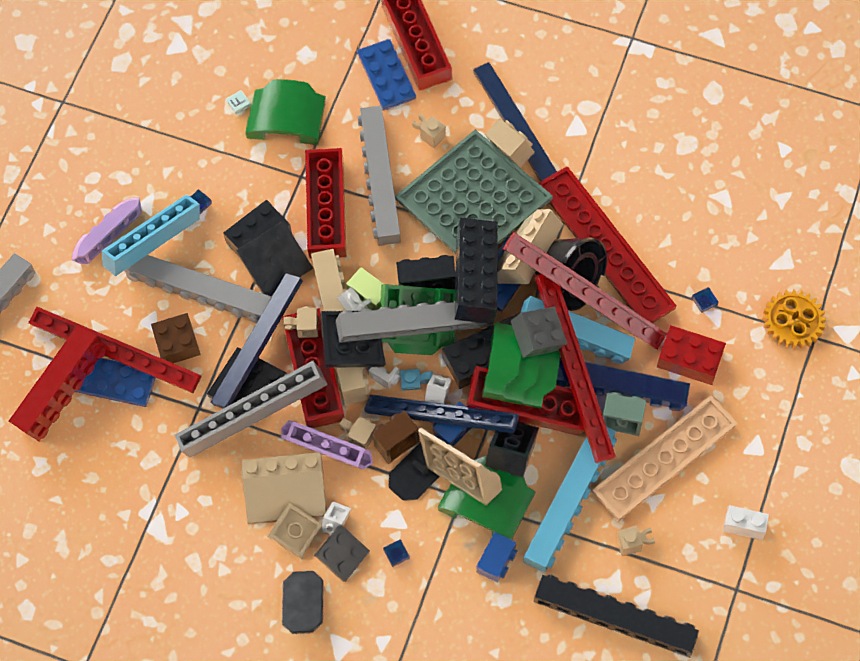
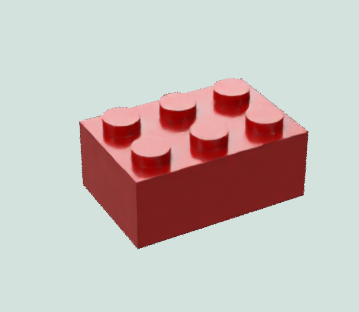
(691, 355)

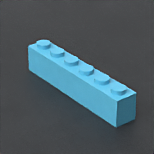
(150, 235)
(593, 336)

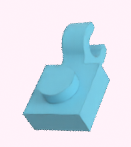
(412, 379)

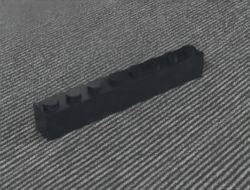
(616, 615)

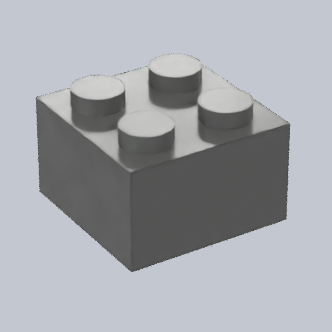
(538, 332)

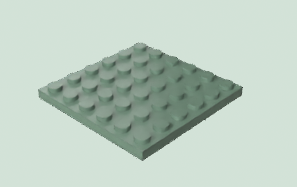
(472, 183)

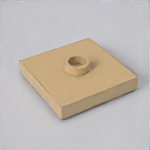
(294, 530)

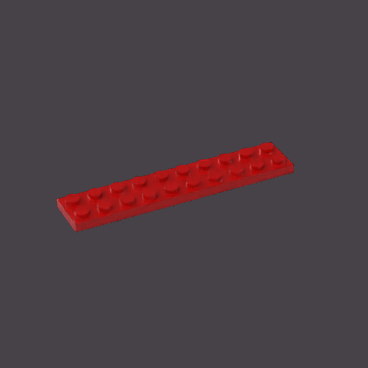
(624, 267)

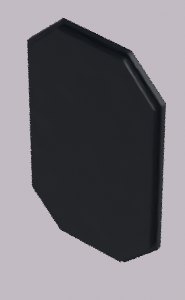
(411, 476)
(302, 602)

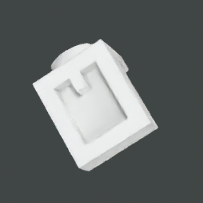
(351, 301)
(382, 376)
(334, 516)

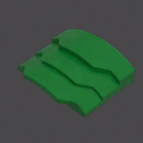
(286, 109)
(419, 344)
(515, 377)
(501, 514)

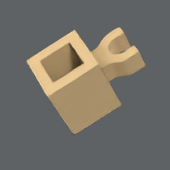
(431, 130)
(305, 323)
(360, 432)
(632, 540)

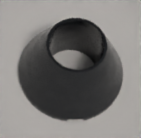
(582, 256)

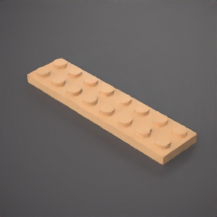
(664, 458)

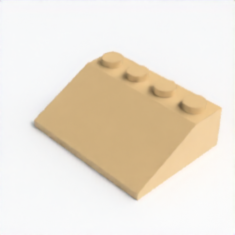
(539, 230)
(459, 468)
(282, 480)

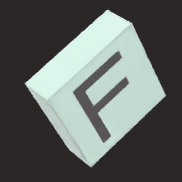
(238, 102)

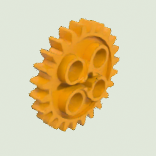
(802, 306)

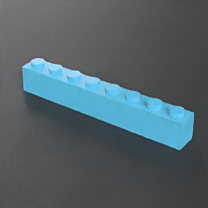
(564, 508)

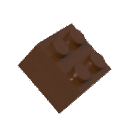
(175, 338)
(395, 436)

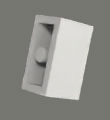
(745, 522)

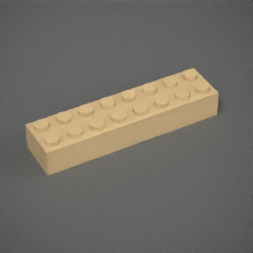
(330, 286)

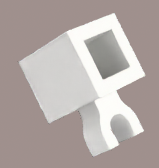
(438, 389)

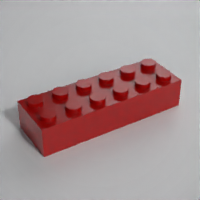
(418, 42)
(325, 201)
(58, 383)
(325, 404)
(557, 410)

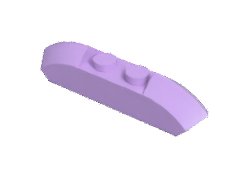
(107, 230)
(326, 444)

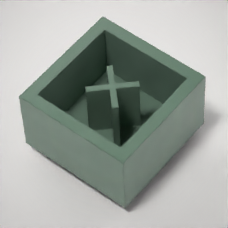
(624, 413)

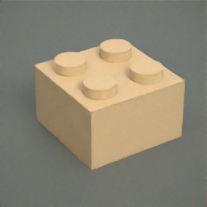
(510, 142)

